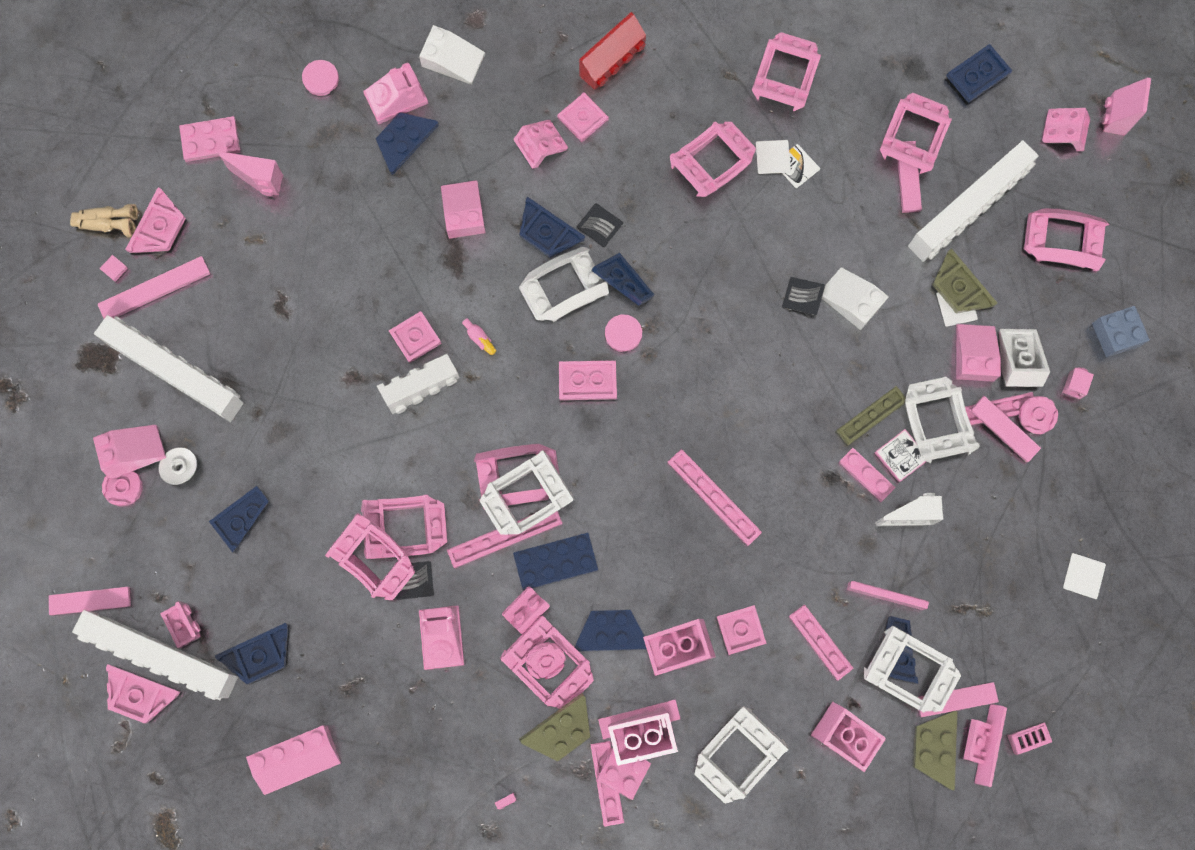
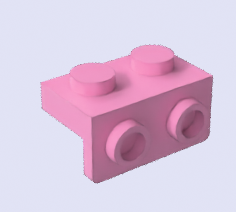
(180, 624)

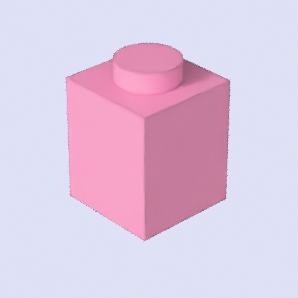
(1078, 383)

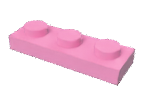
(867, 475)

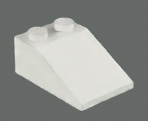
(451, 55)
(853, 297)
(1022, 358)
(922, 511)

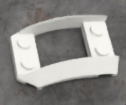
(582, 264)
(945, 445)
(550, 481)
(886, 658)
(758, 734)

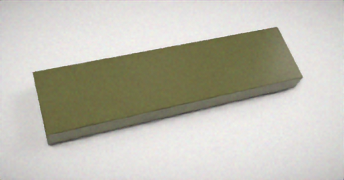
(871, 415)

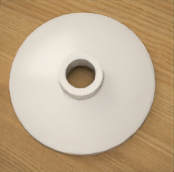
(174, 459)

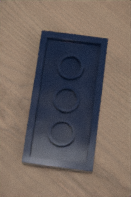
(555, 561)

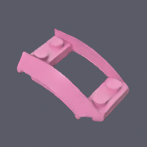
(783, 92)
(910, 153)
(693, 171)
(1092, 240)
(488, 471)
(433, 517)
(349, 540)
(535, 635)

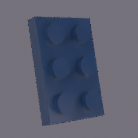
(979, 73)

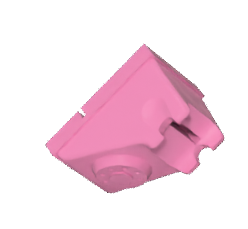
(395, 94)
(441, 637)
(642, 736)

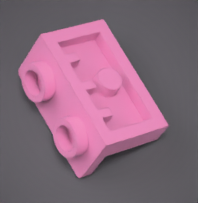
(525, 610)

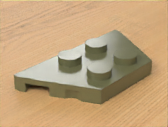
(960, 286)
(560, 731)
(937, 749)

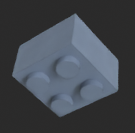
(1120, 331)

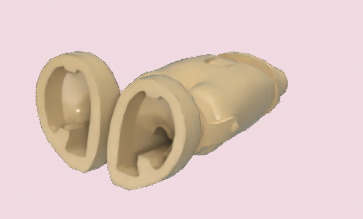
(101, 219)

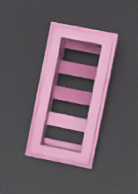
(1015, 744)

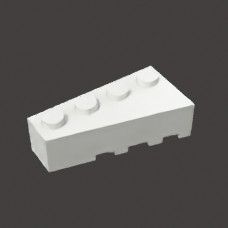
(418, 384)

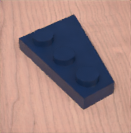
(623, 278)
(239, 517)
(905, 665)

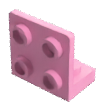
(1067, 126)
(539, 141)

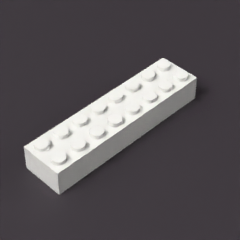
(973, 202)
(169, 367)
(155, 654)

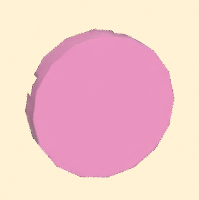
(320, 77)
(623, 333)
(1038, 415)
(122, 489)
(545, 660)

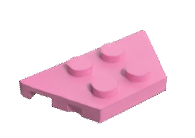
(157, 227)
(136, 695)

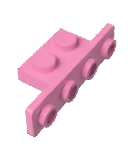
(984, 744)

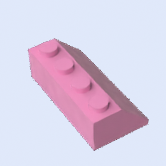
(293, 759)

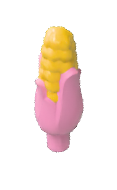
(479, 337)

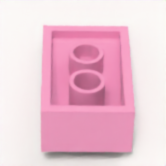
(1126, 107)
(258, 172)
(462, 209)
(977, 353)
(128, 449)
(679, 647)
(848, 736)

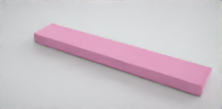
(154, 288)
(714, 497)
(494, 541)

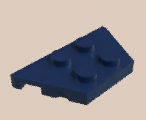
(403, 138)
(546, 230)
(611, 631)
(258, 655)

